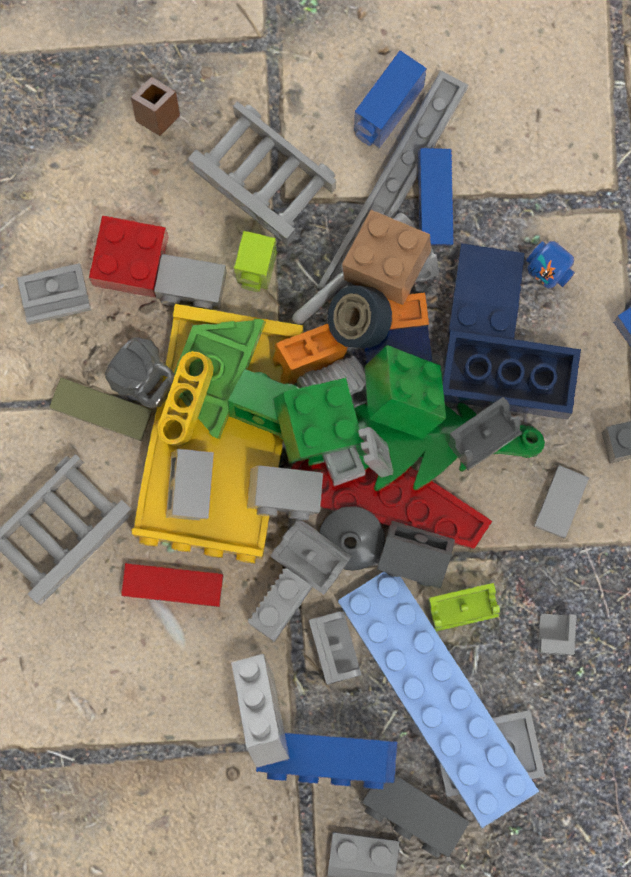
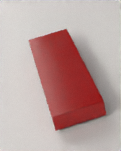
(172, 585)

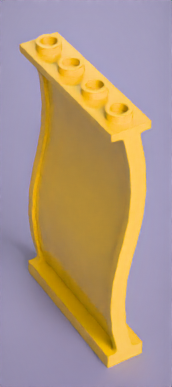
(230, 524)

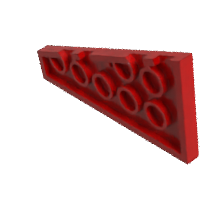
(426, 508)

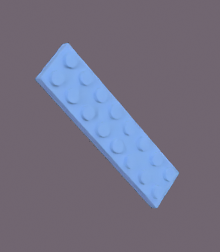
(438, 697)

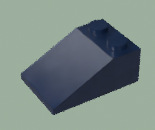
(486, 291)

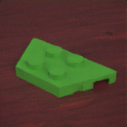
(230, 350)

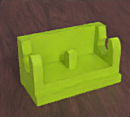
(463, 607)

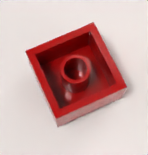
(128, 256)

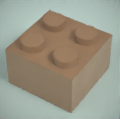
(387, 256)

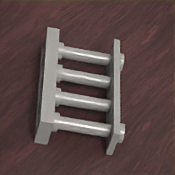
(257, 204)
(89, 537)

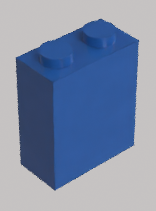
(389, 99)

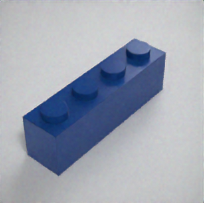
(336, 759)

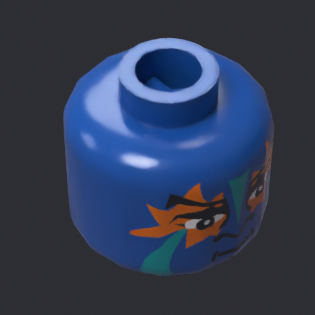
(551, 264)

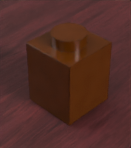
(155, 106)

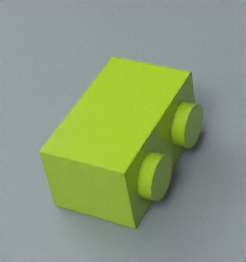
(255, 261)

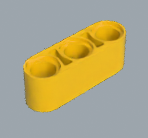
(173, 411)

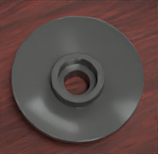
(363, 526)

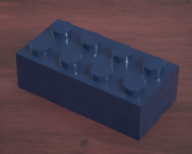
(527, 374)

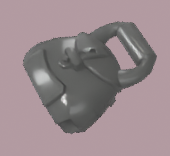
(137, 371)

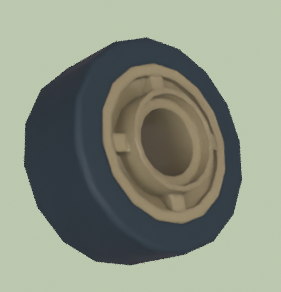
(373, 312)

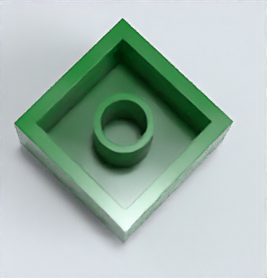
(404, 392)
(317, 420)

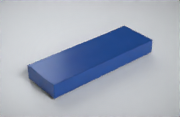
(436, 195)

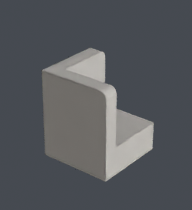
(557, 634)

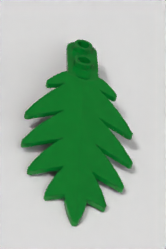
(434, 447)

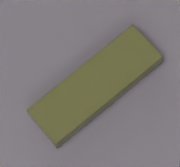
(101, 409)

